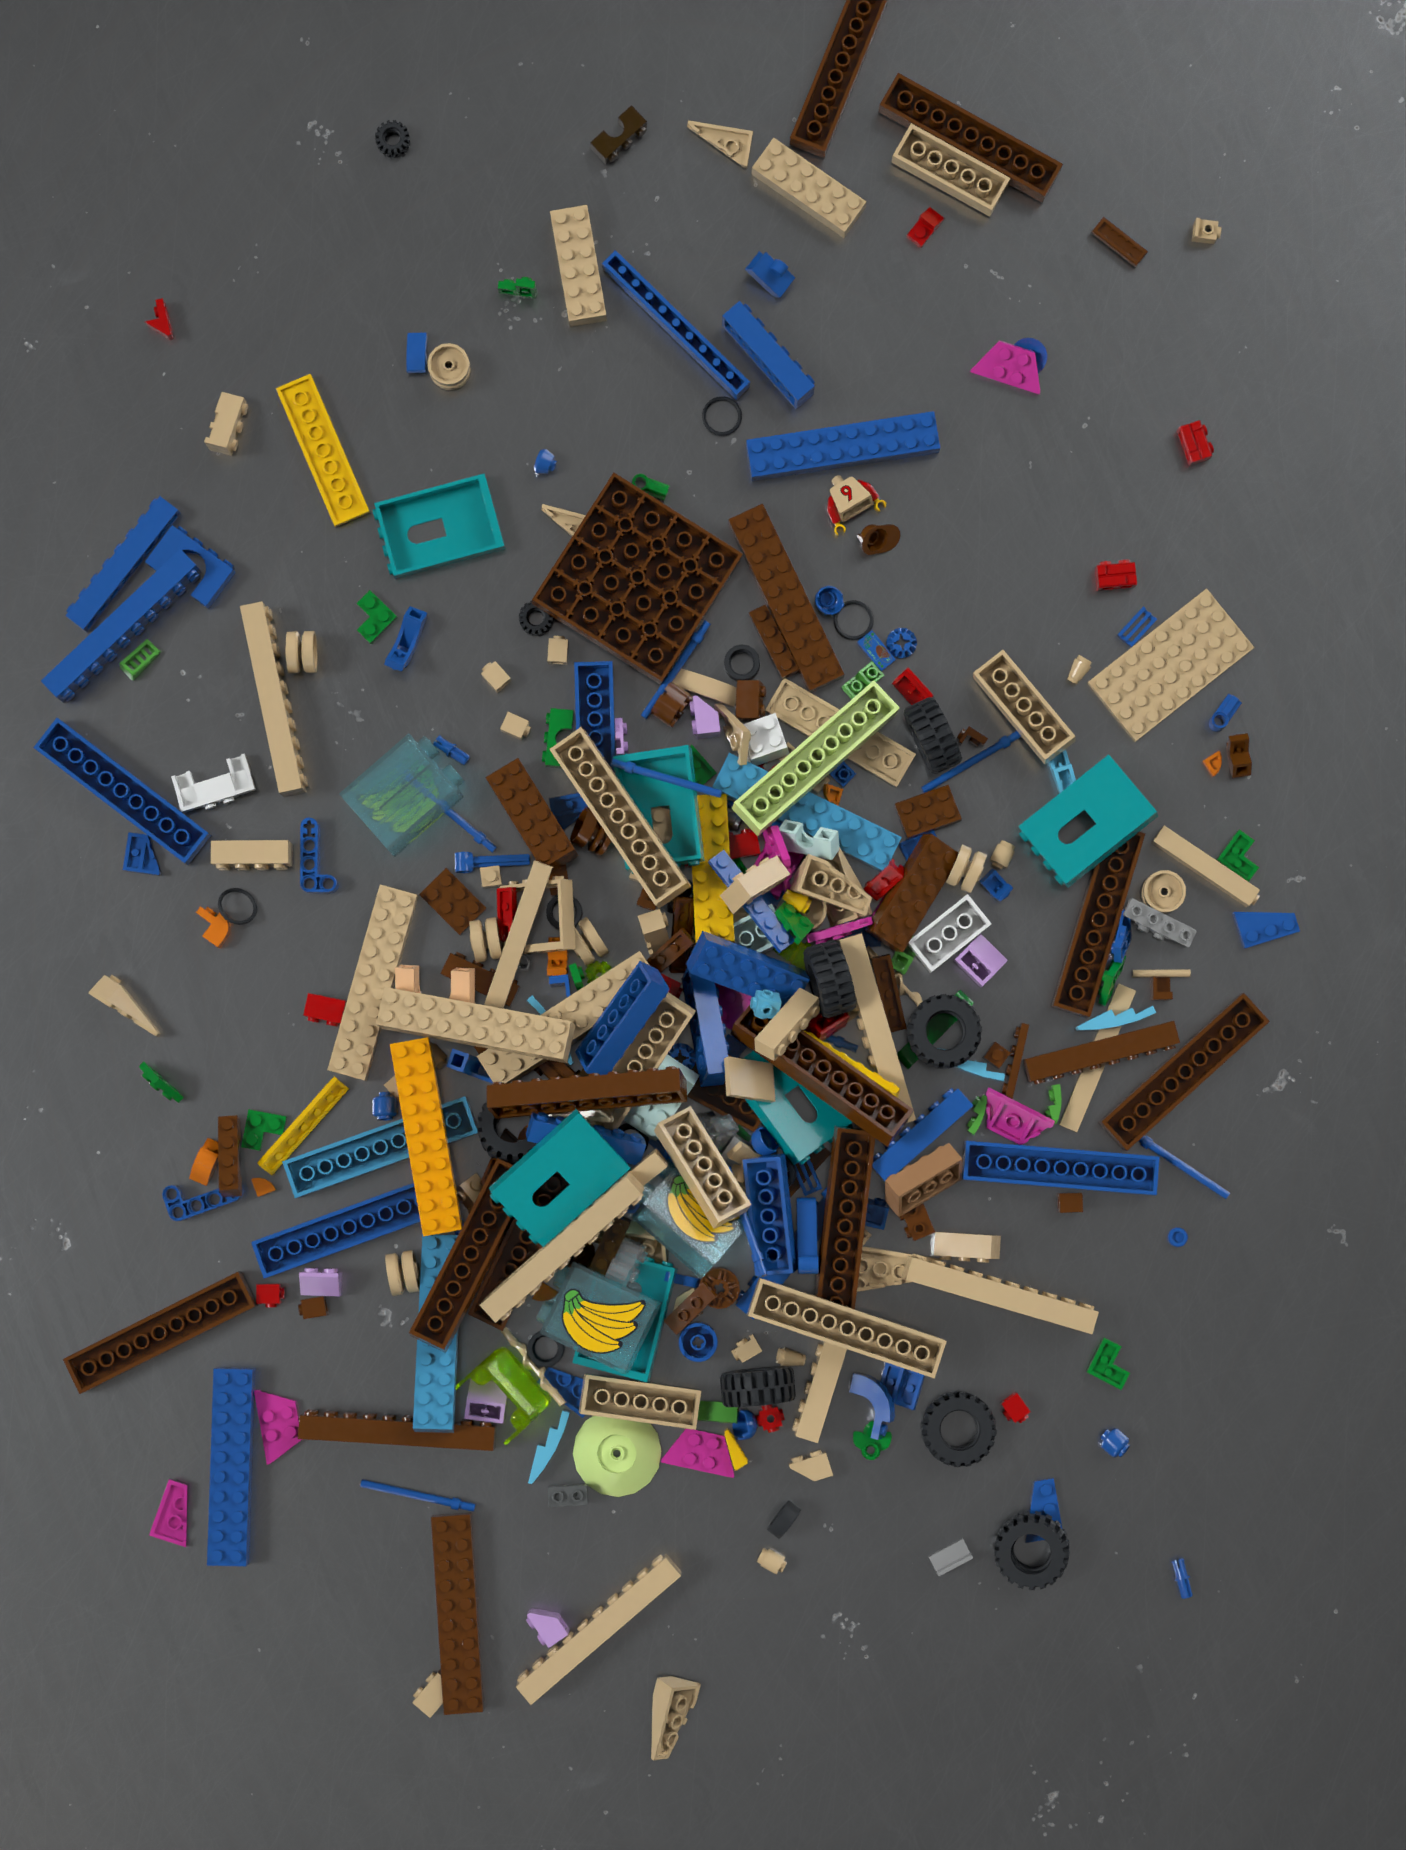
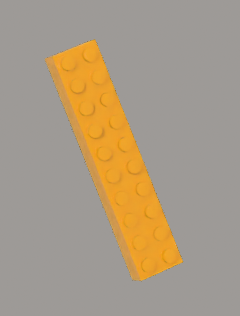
(426, 1136)

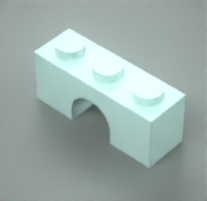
(823, 845)

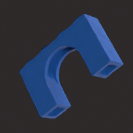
(216, 574)

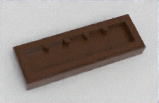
(1119, 242)
(690, 1308)

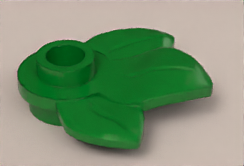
(864, 1440)

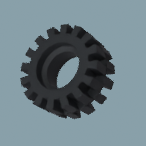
(387, 128)
(530, 628)

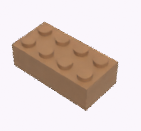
(923, 1179)

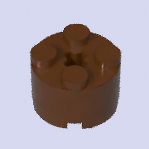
(671, 704)

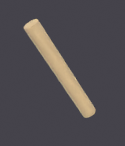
(1162, 973)

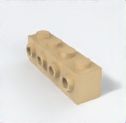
(787, 1024)

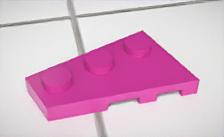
(171, 1516)

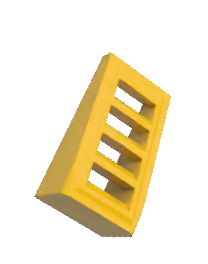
(737, 1455)

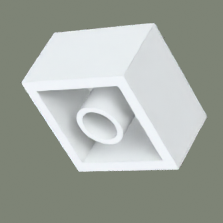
(766, 740)

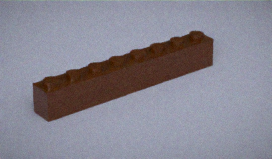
(1101, 1051)

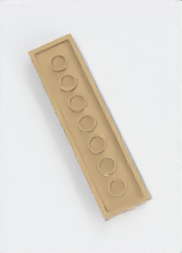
(808, 713)

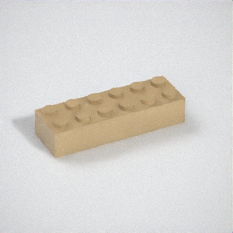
(950, 170)
(808, 187)
(578, 265)
(1024, 707)
(702, 1167)
(819, 1391)
(639, 1401)

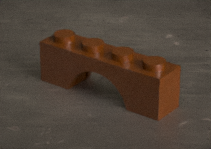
(228, 1155)

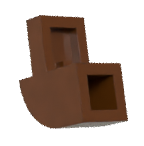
(1238, 755)

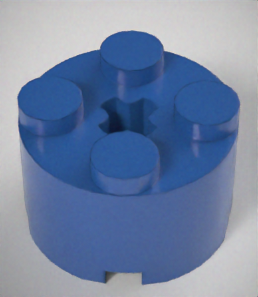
(707, 1348)

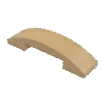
(706, 687)

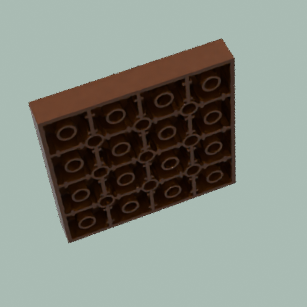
(637, 578)

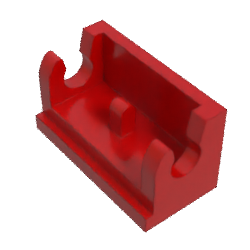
(911, 687)
(884, 880)

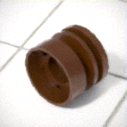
(589, 830)
(730, 1283)

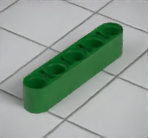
(935, 1029)

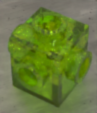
(593, 969)

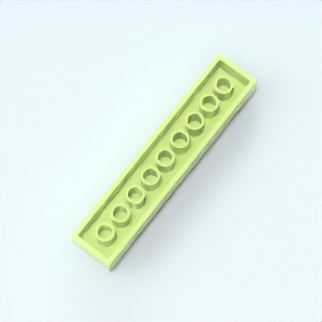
(815, 758)

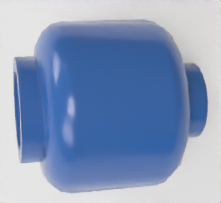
(384, 1106)
(1115, 1443)

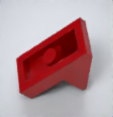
(925, 227)
(161, 324)

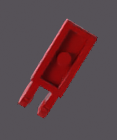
(506, 910)

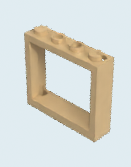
(566, 916)

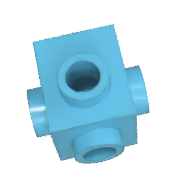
(765, 1004)

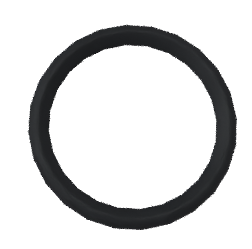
(726, 432)
(869, 627)
(245, 893)

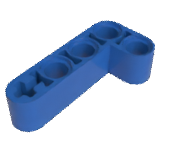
(314, 855)
(186, 1205)
(807, 1235)

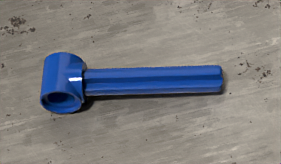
(466, 861)

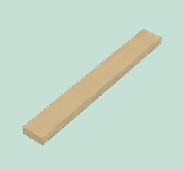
(518, 935)
(1089, 1078)

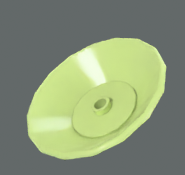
(611, 1474)

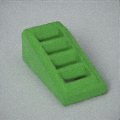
(133, 674)

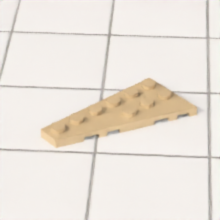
(882, 1268)

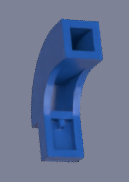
(407, 639)
(468, 1065)
(879, 1397)

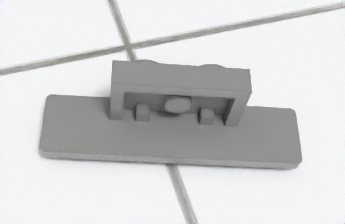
(1158, 923)

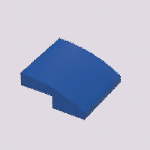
(902, 1385)

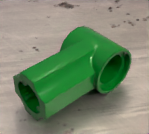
(652, 487)

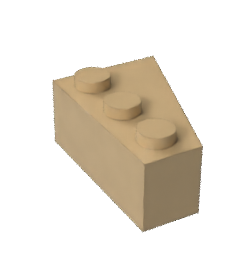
(227, 424)
(754, 883)
(654, 929)
(967, 1246)

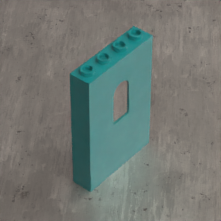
(467, 520)
(646, 792)
(1112, 804)
(786, 1126)
(582, 1160)
(652, 1284)

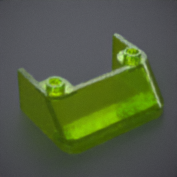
(515, 1383)

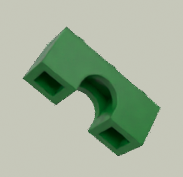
(559, 721)

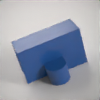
(770, 273)

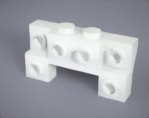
(214, 790)

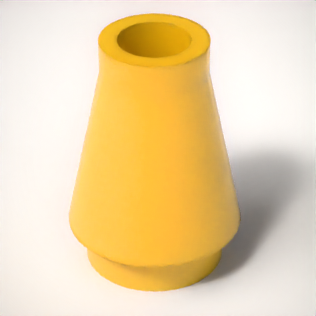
(799, 901)

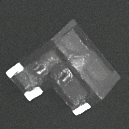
(720, 1128)
(627, 1261)

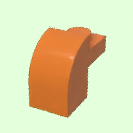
(218, 930)
(557, 960)
(205, 1162)

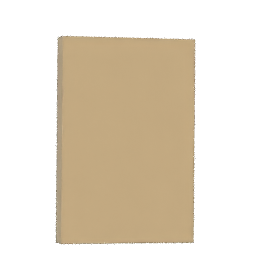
(749, 1079)

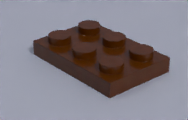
(928, 812)
(452, 901)

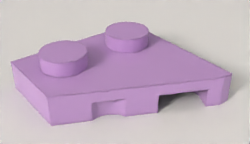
(620, 730)

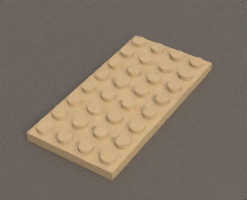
(1170, 665)

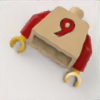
(849, 499)

